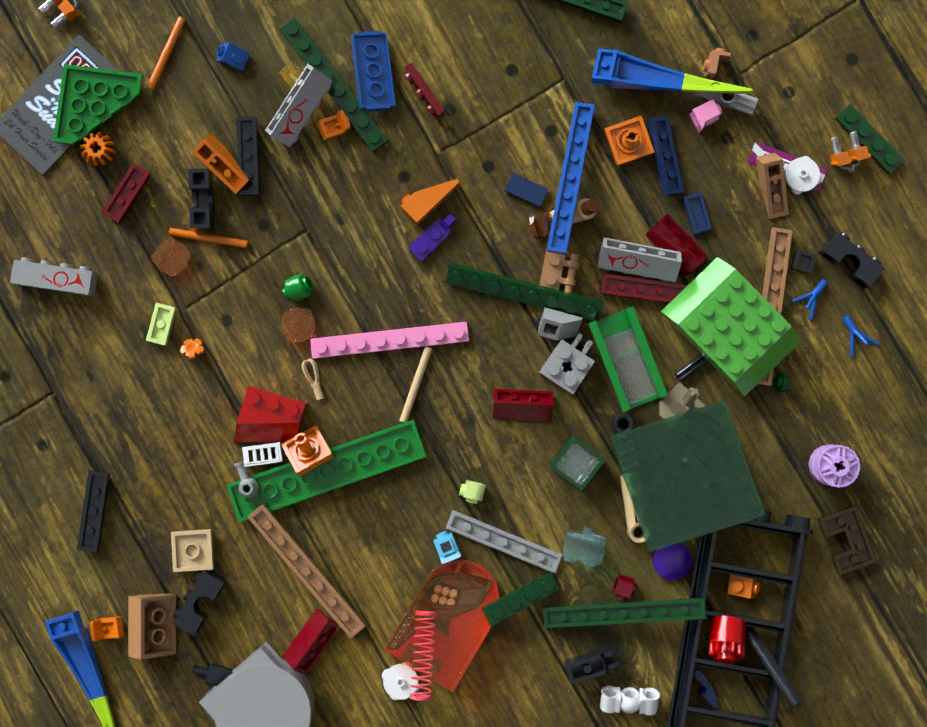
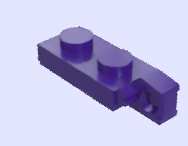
(432, 237)

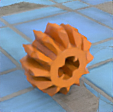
(93, 143)

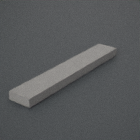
(504, 541)

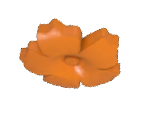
(191, 347)

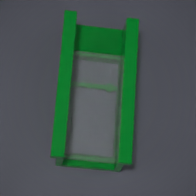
(628, 359)

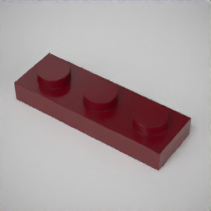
(423, 91)
(126, 193)

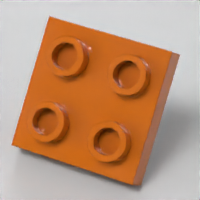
(629, 141)
(307, 450)

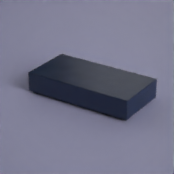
(526, 190)
(697, 213)

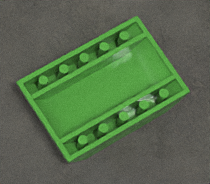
(731, 325)

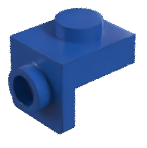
(232, 56)

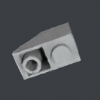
(558, 324)

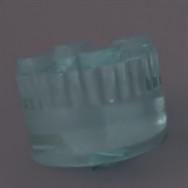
(584, 547)

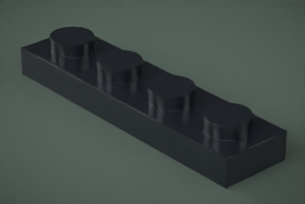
(248, 154)
(93, 511)

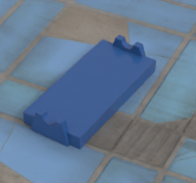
(373, 71)

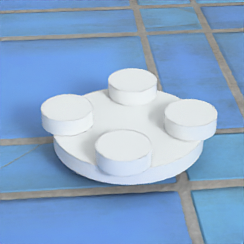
(802, 175)
(398, 681)

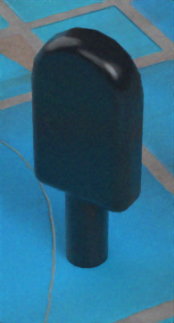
(214, 674)

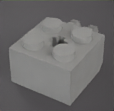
(578, 361)

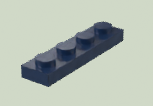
(665, 156)

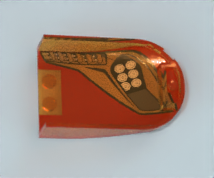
(456, 595)

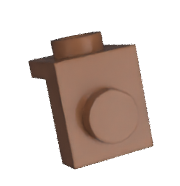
(711, 64)

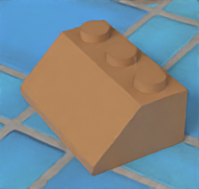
(151, 625)

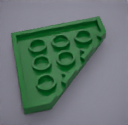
(90, 99)

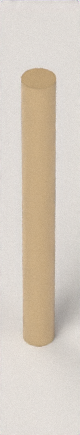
(415, 385)

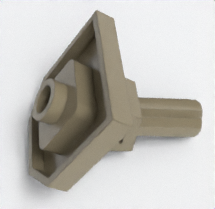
(679, 401)

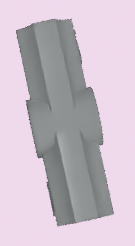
(740, 102)

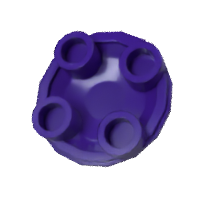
(672, 561)

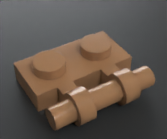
(553, 268)

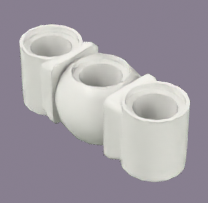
(629, 700)

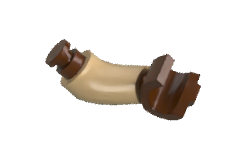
(541, 224)

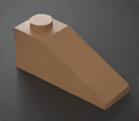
(773, 185)

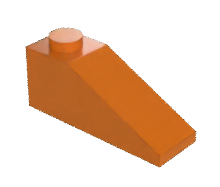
(221, 163)
(423, 202)

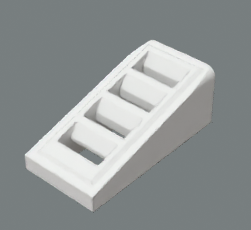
(278, 451)

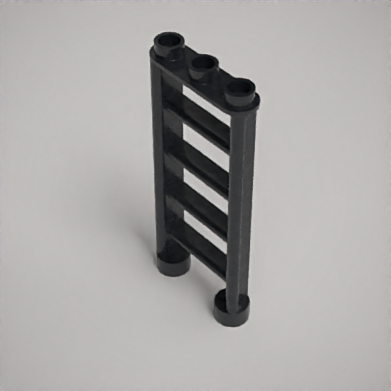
(794, 526)

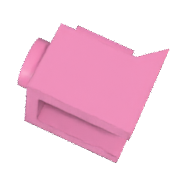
(705, 114)

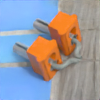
(68, 10)
(857, 153)

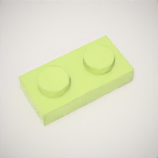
(161, 324)

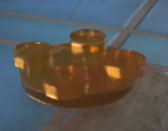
(171, 257)
(298, 325)

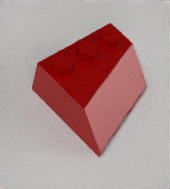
(268, 417)

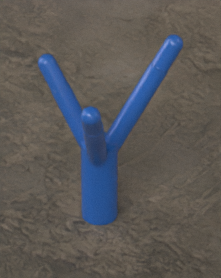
(813, 300)
(854, 331)

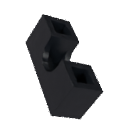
(203, 200)
(866, 268)
(190, 616)

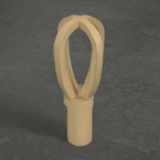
(314, 384)

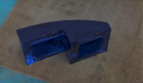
(706, 690)

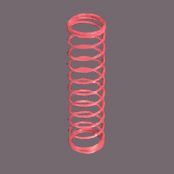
(420, 696)

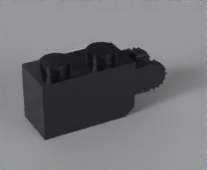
(591, 665)

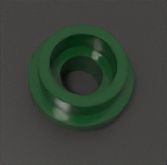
(782, 382)

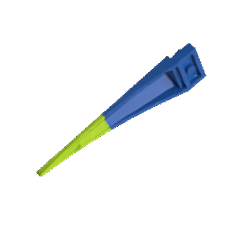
(630, 72)
(77, 650)

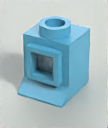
(446, 547)

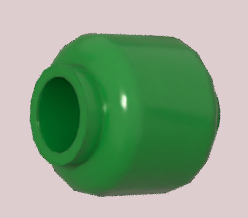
(298, 288)

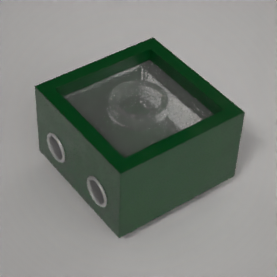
(576, 462)

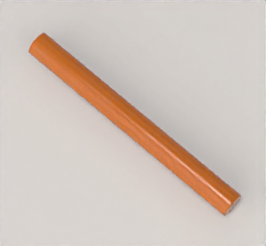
(166, 53)
(208, 238)

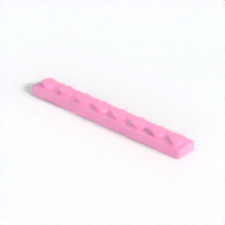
(389, 340)

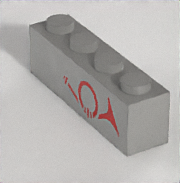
(298, 106)
(639, 259)
(55, 278)

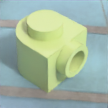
(472, 491)

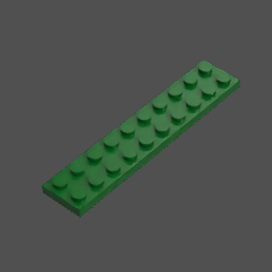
(350, 464)

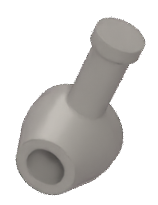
(245, 480)

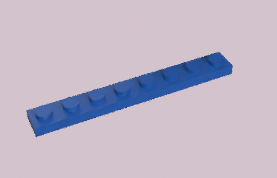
(570, 178)

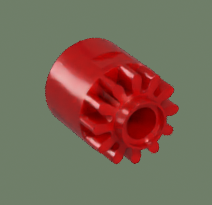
(727, 639)

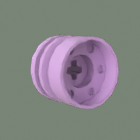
(823, 469)

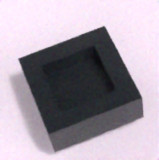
(803, 261)

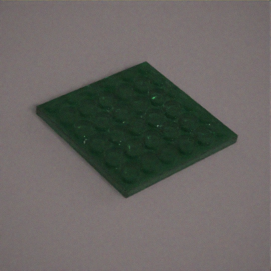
(687, 476)

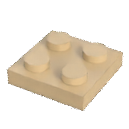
(192, 550)

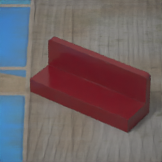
(671, 236)
(523, 405)
(311, 642)

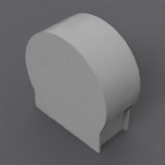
(262, 694)

